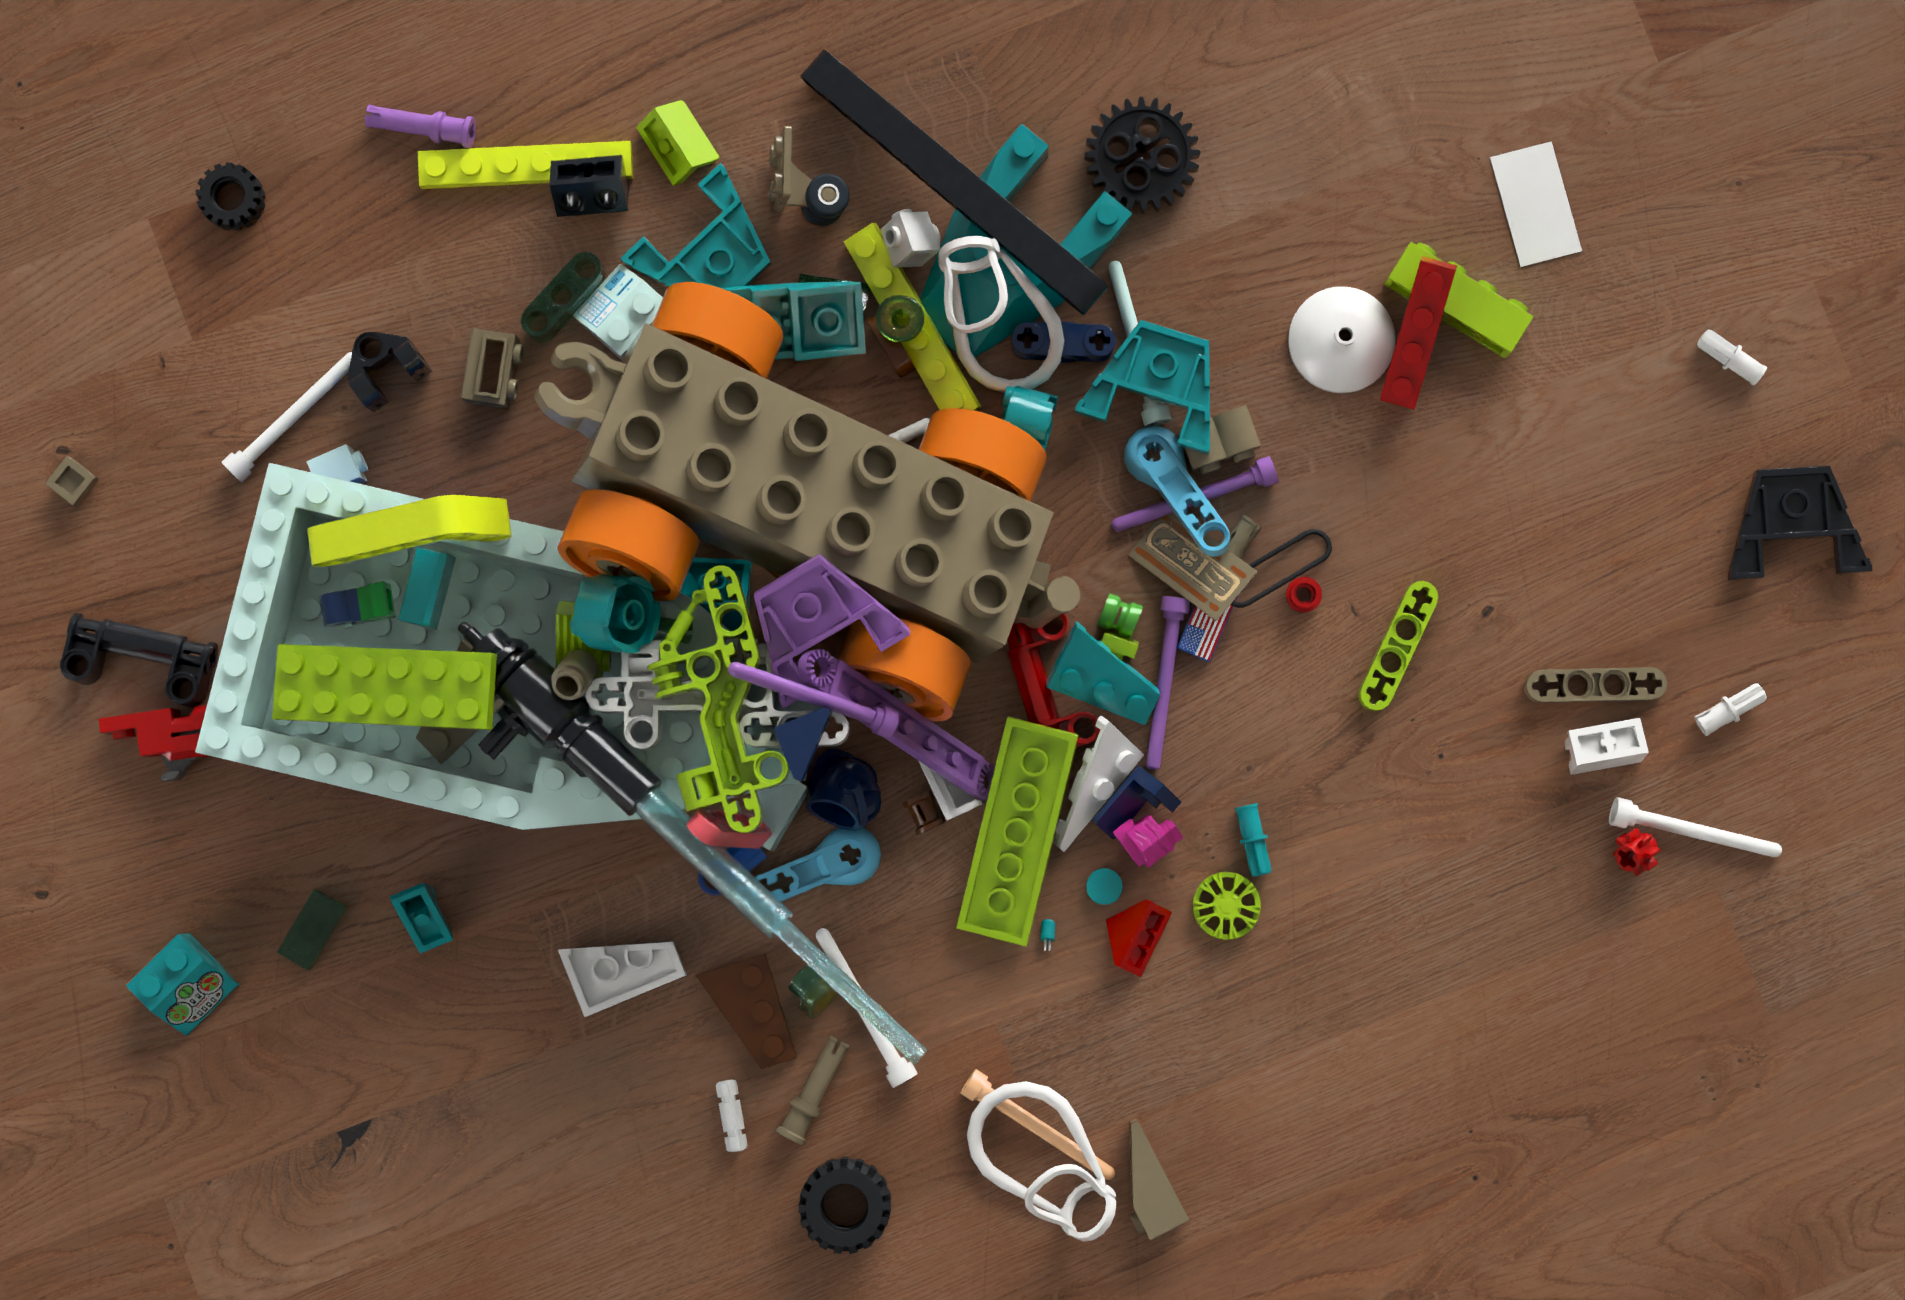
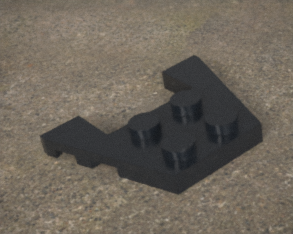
(1795, 506)

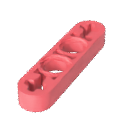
(713, 829)

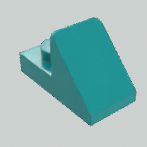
(422, 916)

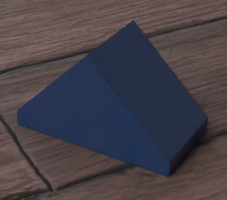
(801, 739)

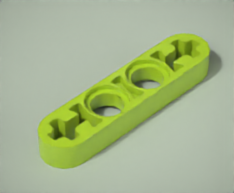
(1394, 644)

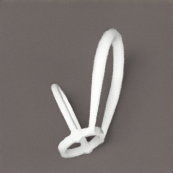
(956, 318)
(1060, 1216)

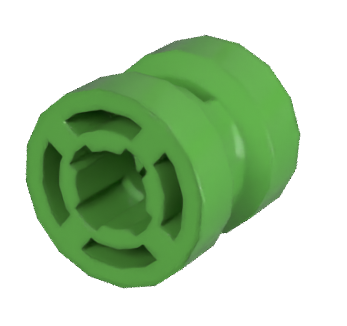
(1127, 618)

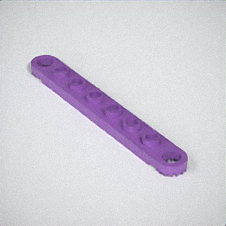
(913, 733)

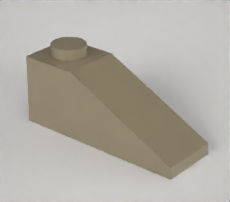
(1151, 1193)

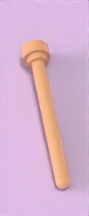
(978, 1086)

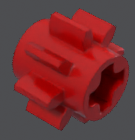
(1636, 851)

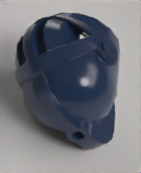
(843, 790)

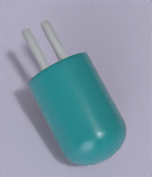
(1047, 932)

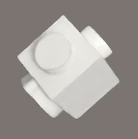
(911, 238)

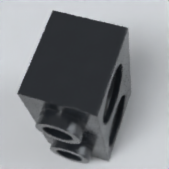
(589, 186)

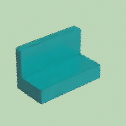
(427, 588)

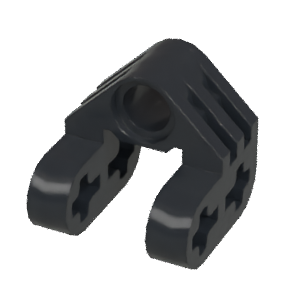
(360, 366)

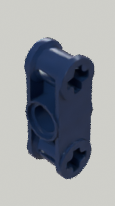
(1077, 342)

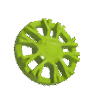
(1226, 905)

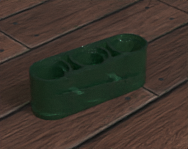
(569, 280)

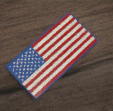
(1203, 633)

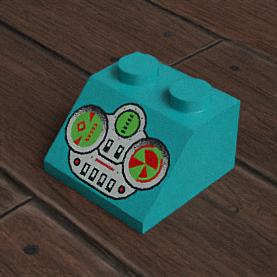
(182, 984)

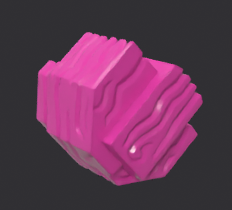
(1147, 840)

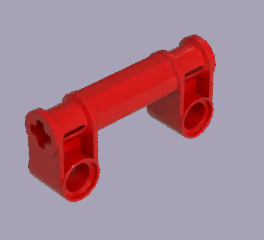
(1032, 678)

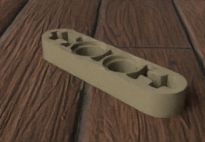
(1595, 685)

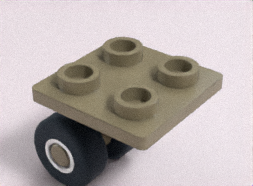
(820, 198)

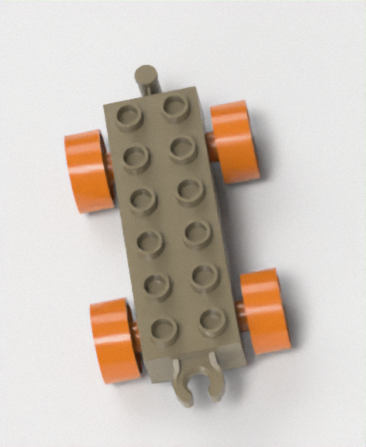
(713, 451)

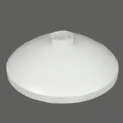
(1336, 363)

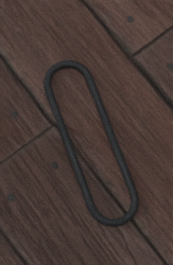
(1292, 576)

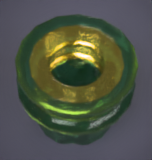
(891, 310)
(812, 991)

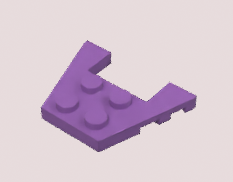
(810, 607)

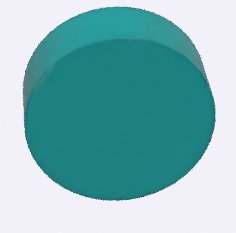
(1104, 886)

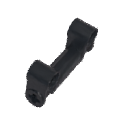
(140, 644)

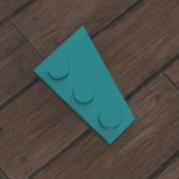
(1100, 678)

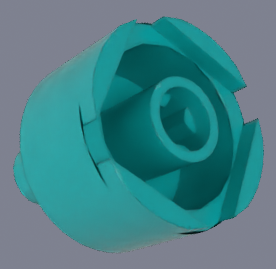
(1030, 411)
(615, 613)

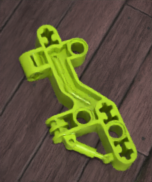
(730, 768)

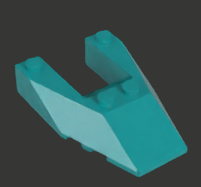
(979, 290)

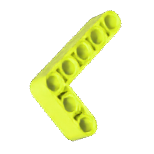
(408, 527)

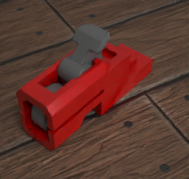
(161, 734)

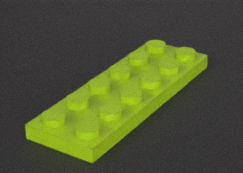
(385, 686)
(1017, 831)

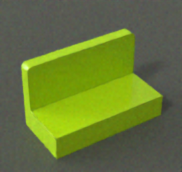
(676, 141)

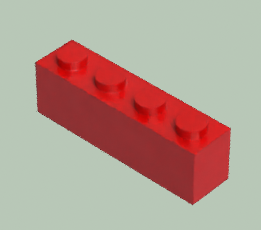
(1418, 332)

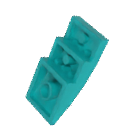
(814, 317)

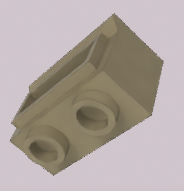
(507, 386)

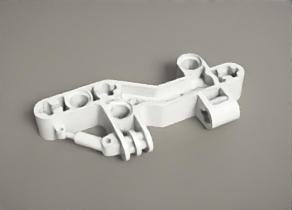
(644, 707)

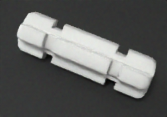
(731, 1115)

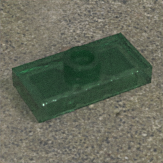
(312, 929)

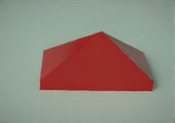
(1136, 934)

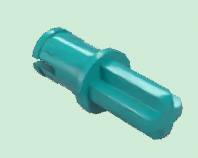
(1253, 840)

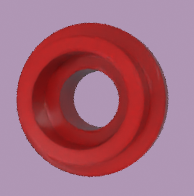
(1311, 586)

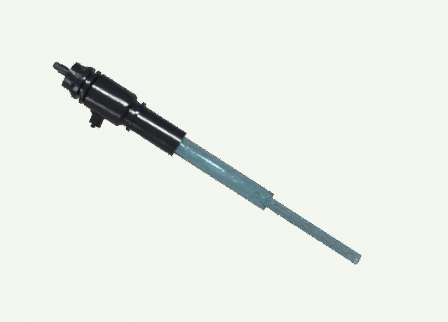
(595, 753)

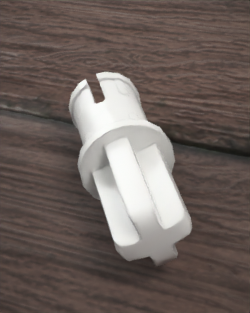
(1731, 356)
(1730, 709)

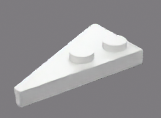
(1097, 779)

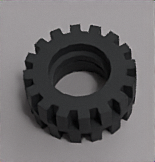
(215, 181)

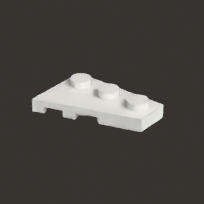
(619, 972)

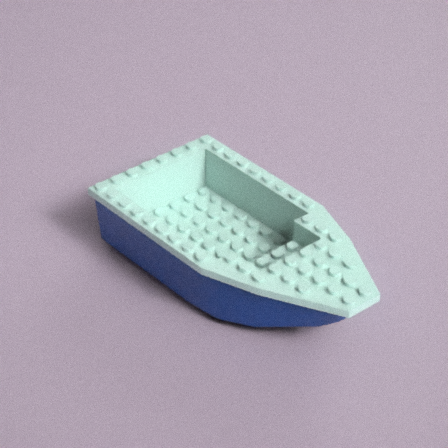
(492, 586)

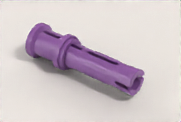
(437, 127)

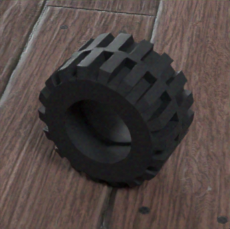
(836, 1236)

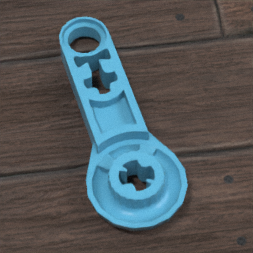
(1174, 483)
(826, 866)

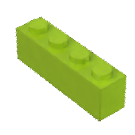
(1470, 305)

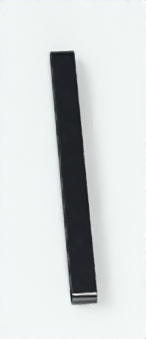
(954, 182)

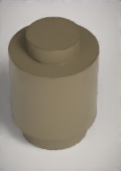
(574, 674)

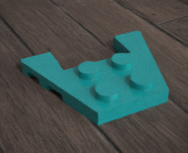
(720, 256)
(1161, 367)

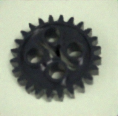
(1123, 129)

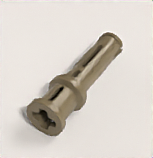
(805, 1106)

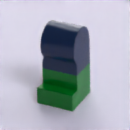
(358, 605)

